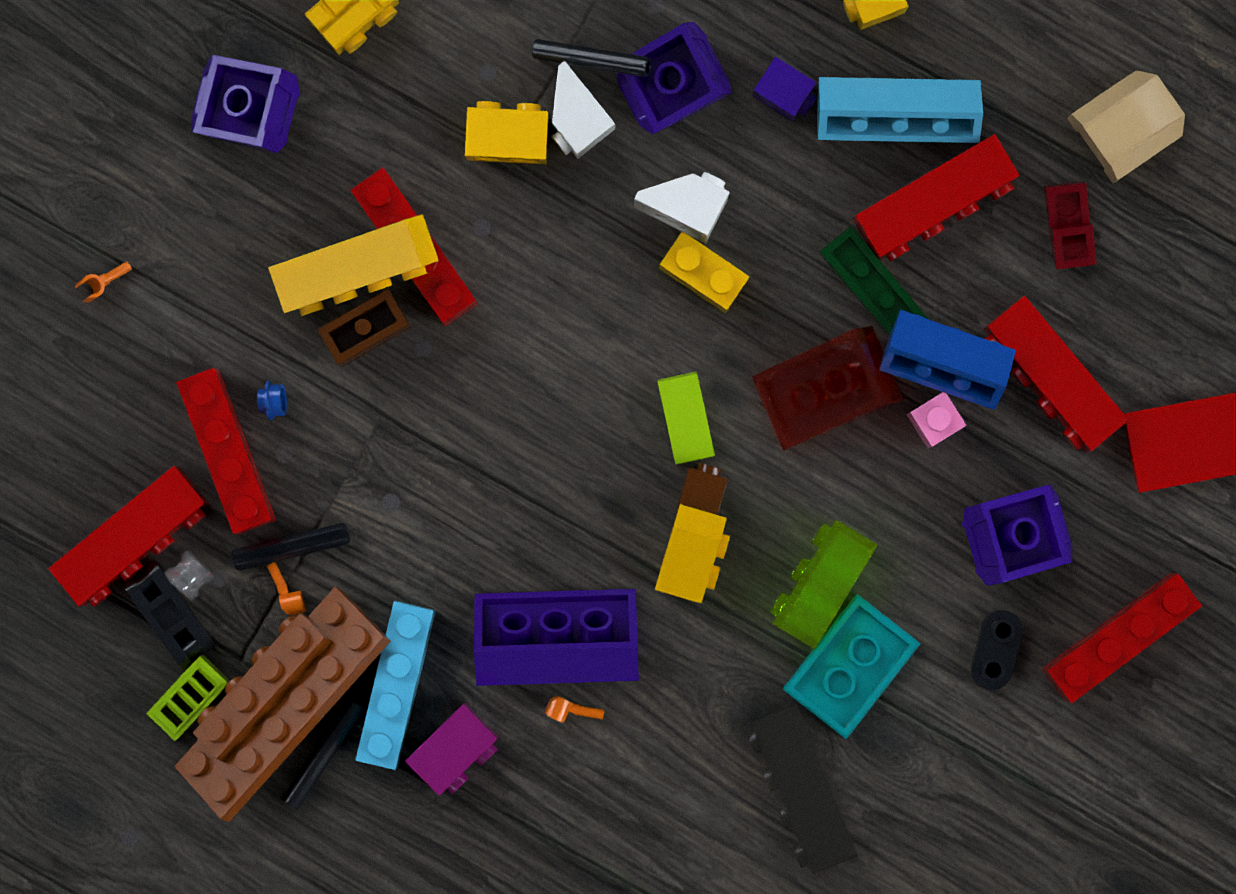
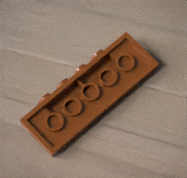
(279, 701)

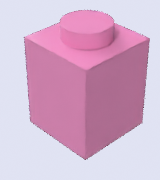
(936, 420)

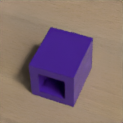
(785, 90)

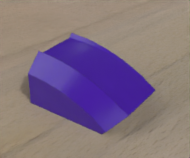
(681, 79)
(245, 103)
(1017, 535)

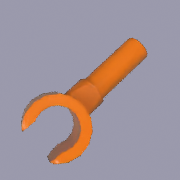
(99, 282)
(292, 602)
(560, 707)

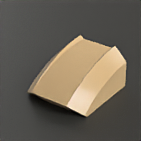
(1129, 123)

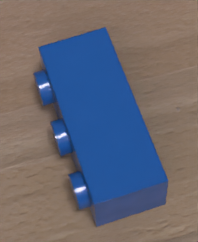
(947, 359)

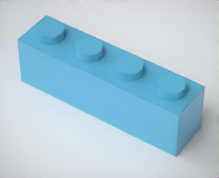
(899, 110)
(395, 685)

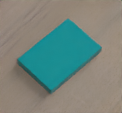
(851, 666)

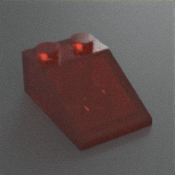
(827, 387)

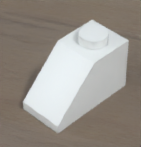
(577, 115)

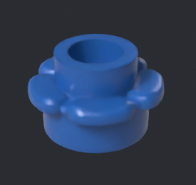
(272, 400)

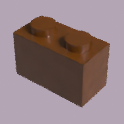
(364, 328)

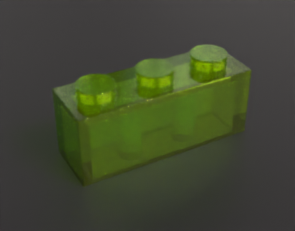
(822, 582)

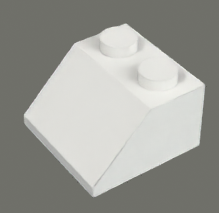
(686, 203)

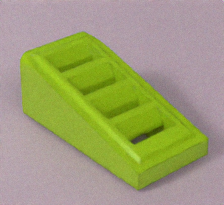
(212, 674)

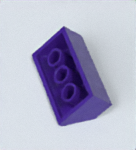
(555, 637)

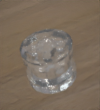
(189, 575)

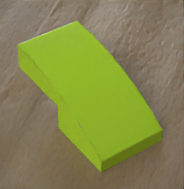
(685, 417)

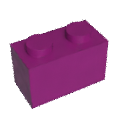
(452, 750)

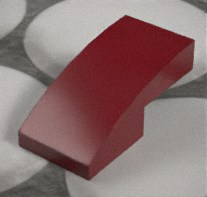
(1070, 225)

